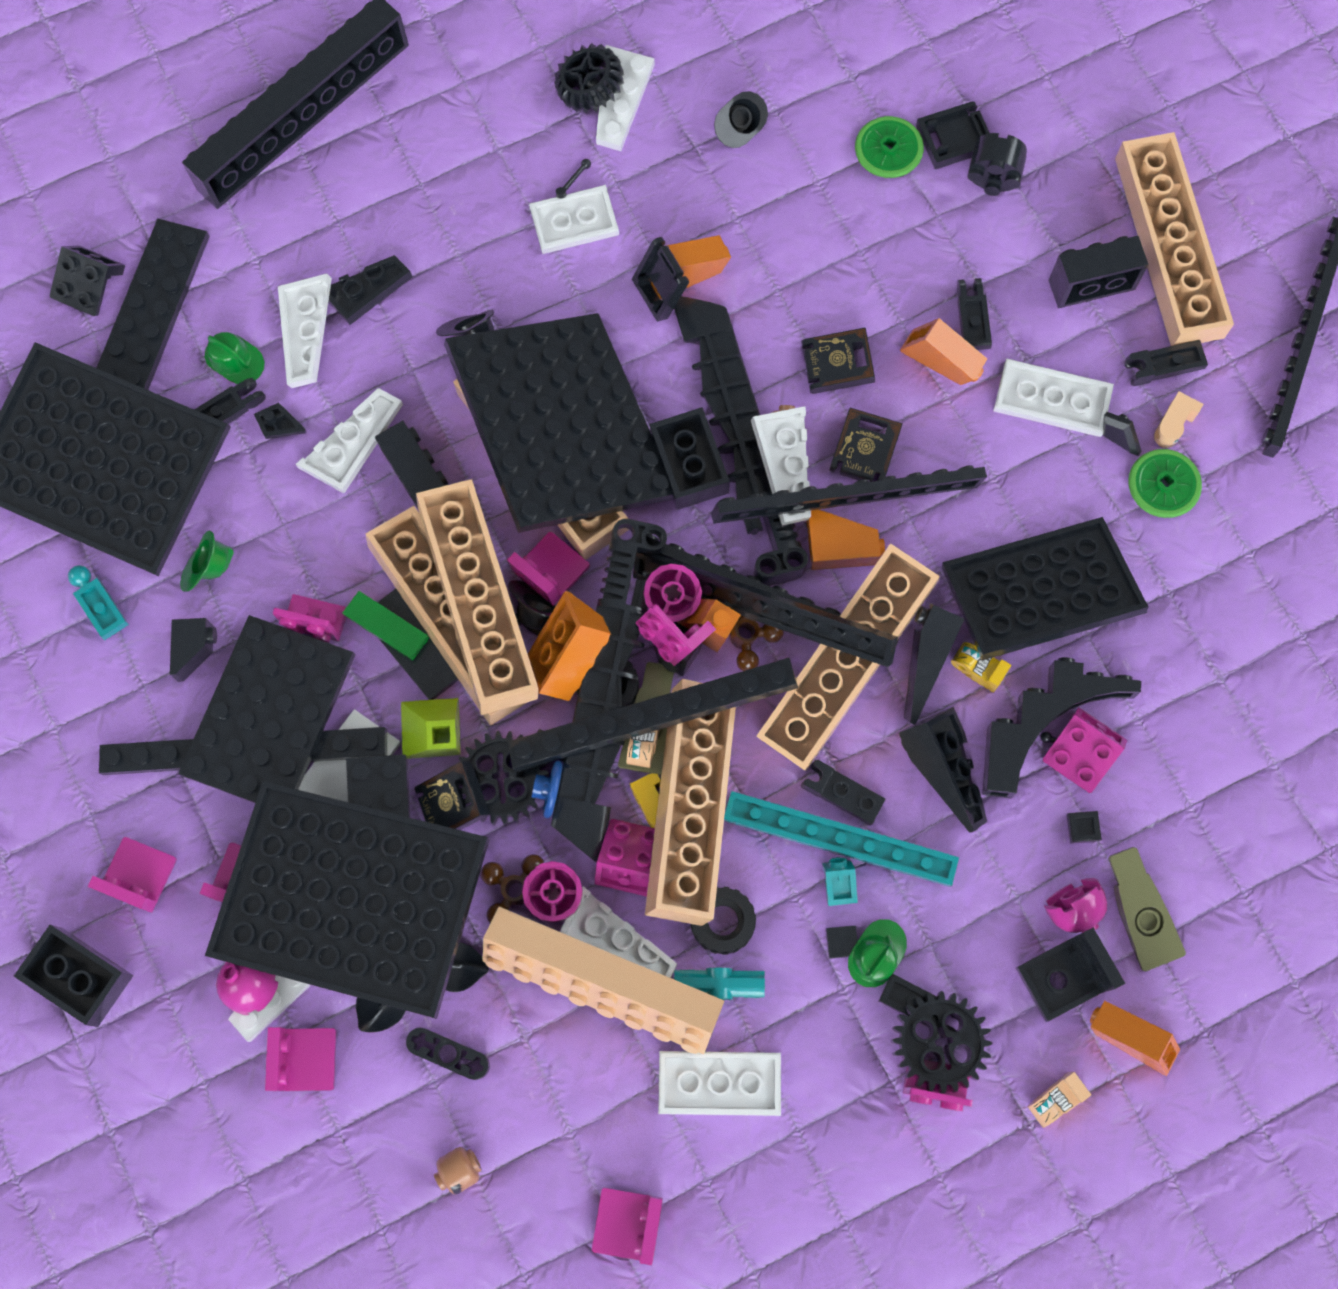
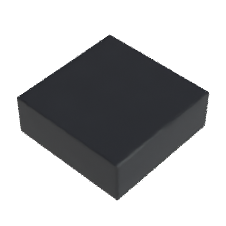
(1084, 827)
(840, 941)

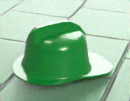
(233, 357)
(207, 562)
(877, 953)

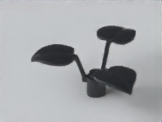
(465, 973)

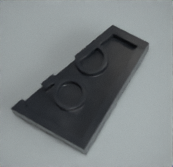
(363, 291)

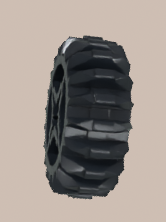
(594, 84)

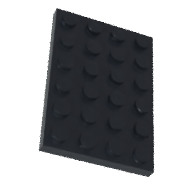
(1043, 588)
(267, 710)

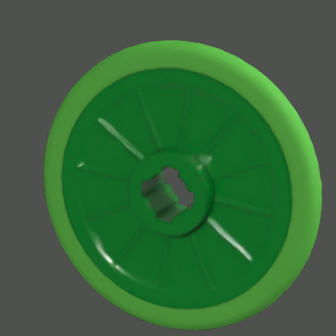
(878, 158)
(1179, 473)

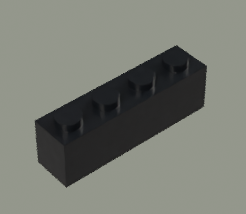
(409, 460)

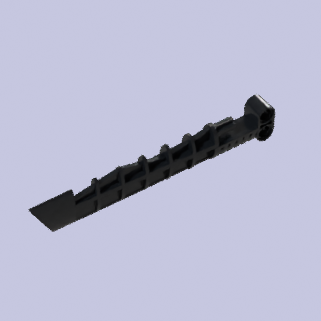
(734, 405)
(600, 691)

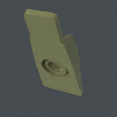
(656, 682)
(1144, 912)

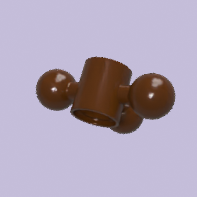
(747, 658)
(493, 874)

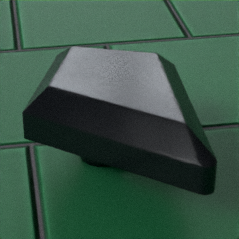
(278, 422)
(1121, 432)

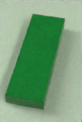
(385, 625)

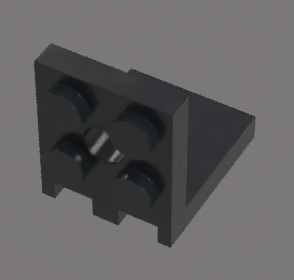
(1085, 968)

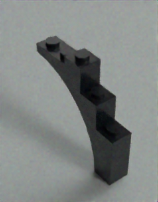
(1067, 689)

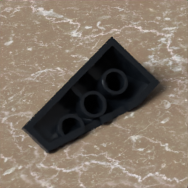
(931, 644)
(939, 755)

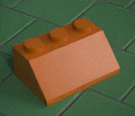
(567, 647)

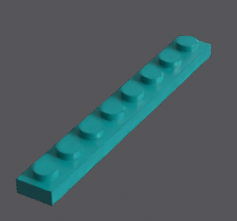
(841, 839)

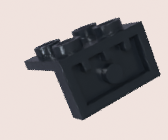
(82, 278)

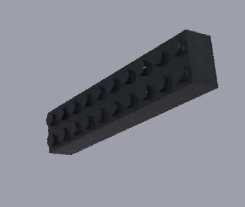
(296, 102)

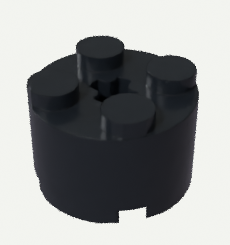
(997, 163)

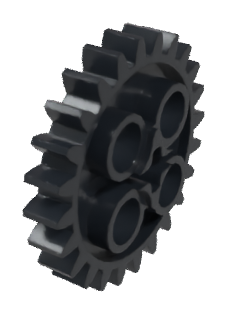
(513, 805)
(915, 1048)

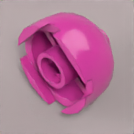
(673, 590)
(552, 892)
(1078, 907)
(245, 988)

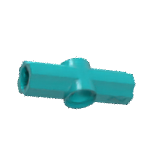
(724, 982)

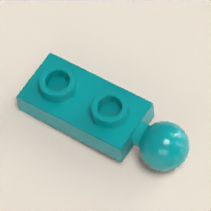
(96, 602)

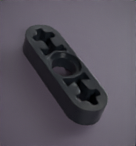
(431, 1037)

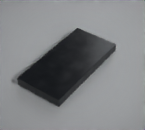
(429, 667)

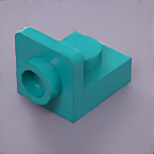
(840, 881)

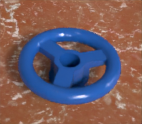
(547, 788)

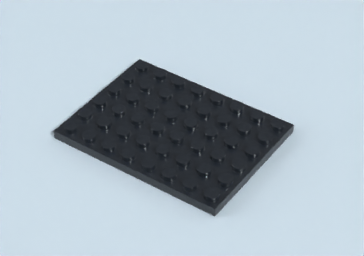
(558, 421)
(102, 458)
(349, 899)

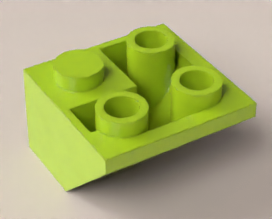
(430, 728)

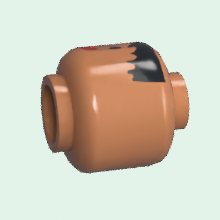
(457, 1170)

